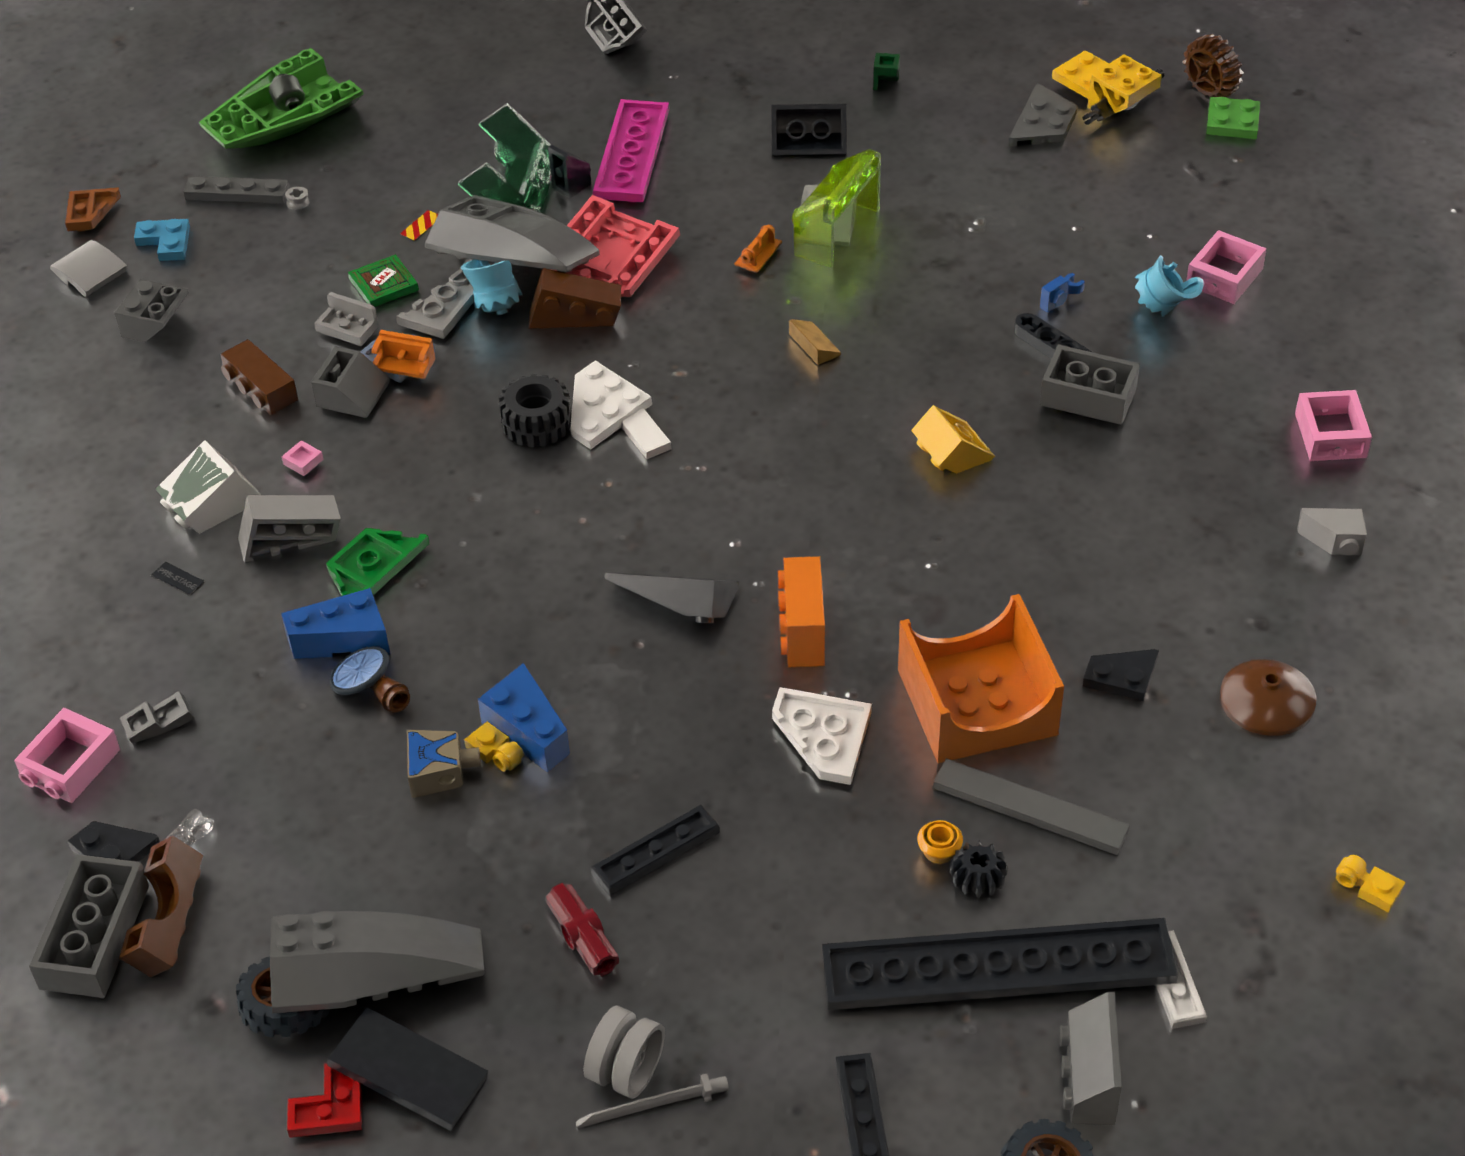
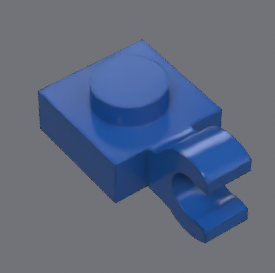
(1056, 292)

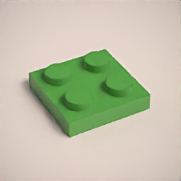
(1233, 117)

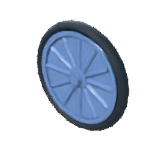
(359, 670)

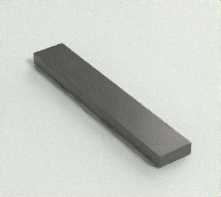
(1031, 806)

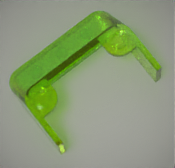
(815, 218)

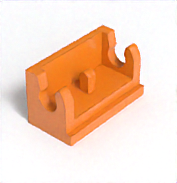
(403, 354)

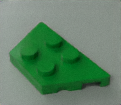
(373, 559)

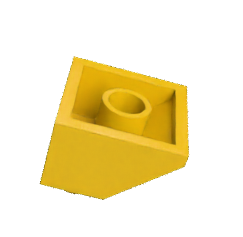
(950, 441)

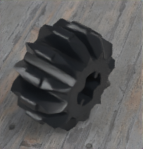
(978, 869)

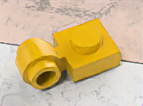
(495, 746)
(1376, 888)

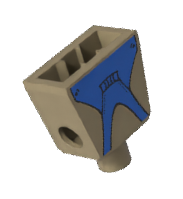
(437, 761)

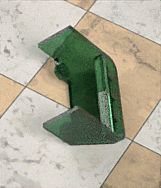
(523, 155)

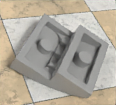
(89, 267)

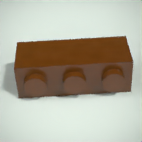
(259, 377)

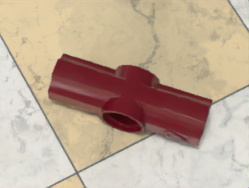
(582, 929)

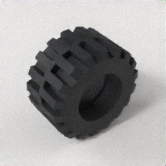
(535, 410)

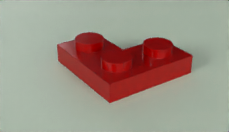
(328, 1113)

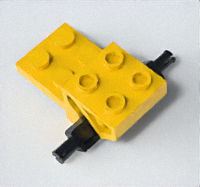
(1106, 85)

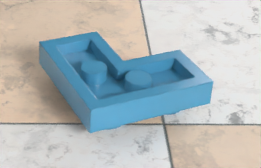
(168, 234)

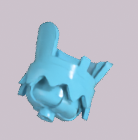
(492, 285)
(1163, 287)

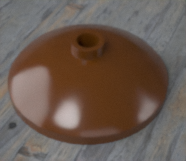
(1268, 697)

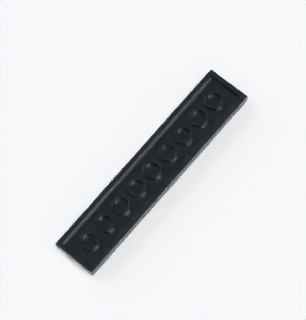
(998, 963)

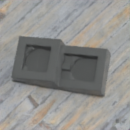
(150, 721)

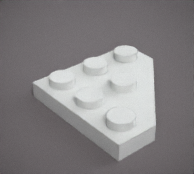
(602, 403)
(823, 731)

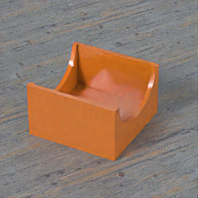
(982, 686)

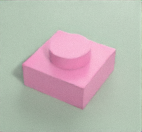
(302, 458)

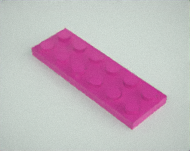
(631, 150)

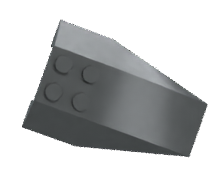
(352, 955)

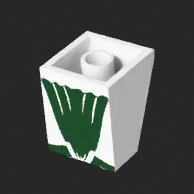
(205, 489)

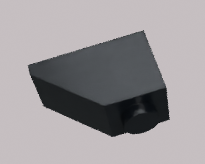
(568, 172)

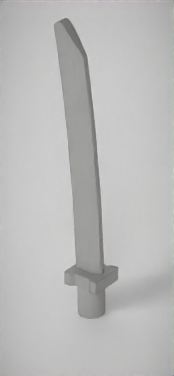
(704, 1089)

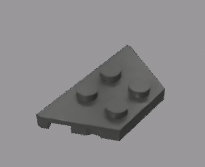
(1044, 118)

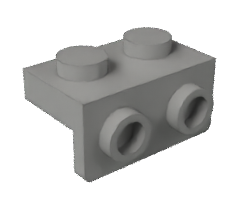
(347, 319)

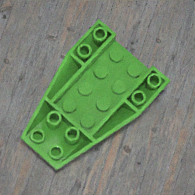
(253, 118)

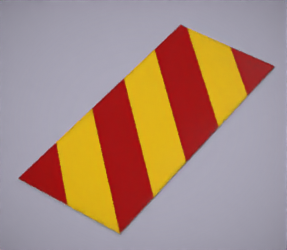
(420, 225)

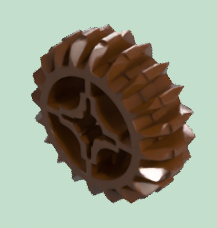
(1213, 66)

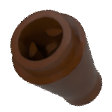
(391, 694)

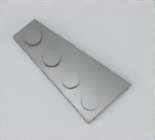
(441, 309)

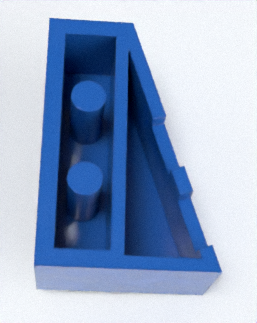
(335, 626)
(526, 717)

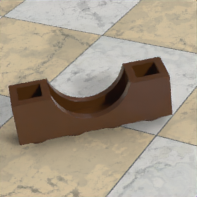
(173, 873)

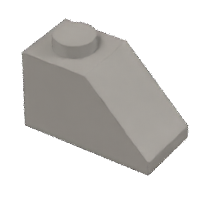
(1334, 529)

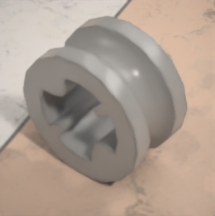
(297, 197)

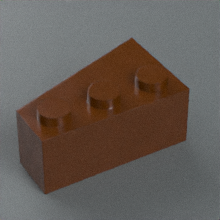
(573, 301)

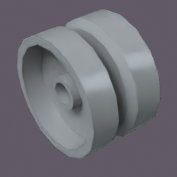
(624, 1051)

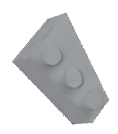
(285, 522)

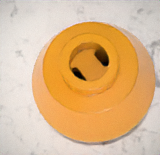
(939, 841)

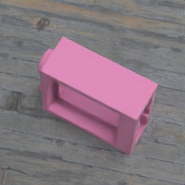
(1228, 285)
(1322, 445)
(67, 724)

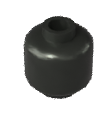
(286, 92)

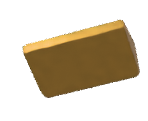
(813, 341)

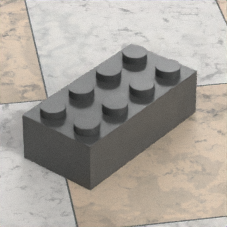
(89, 926)

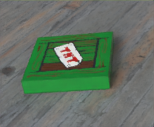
(383, 281)

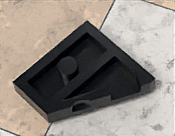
(1122, 673)
(112, 842)

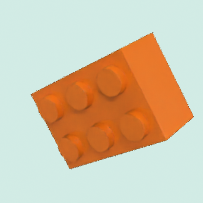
(803, 610)

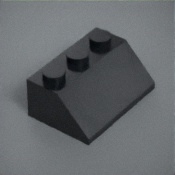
(808, 129)

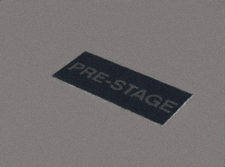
(177, 578)

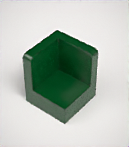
(885, 68)

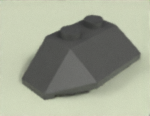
(613, 24)

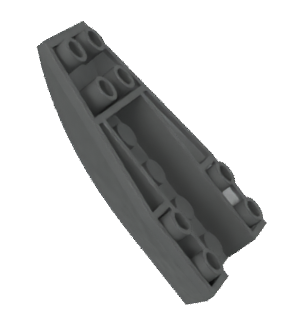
(504, 232)

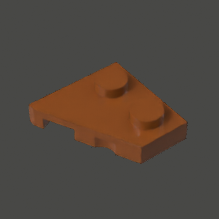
(89, 207)

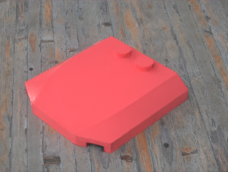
(626, 244)

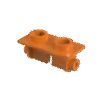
(759, 250)

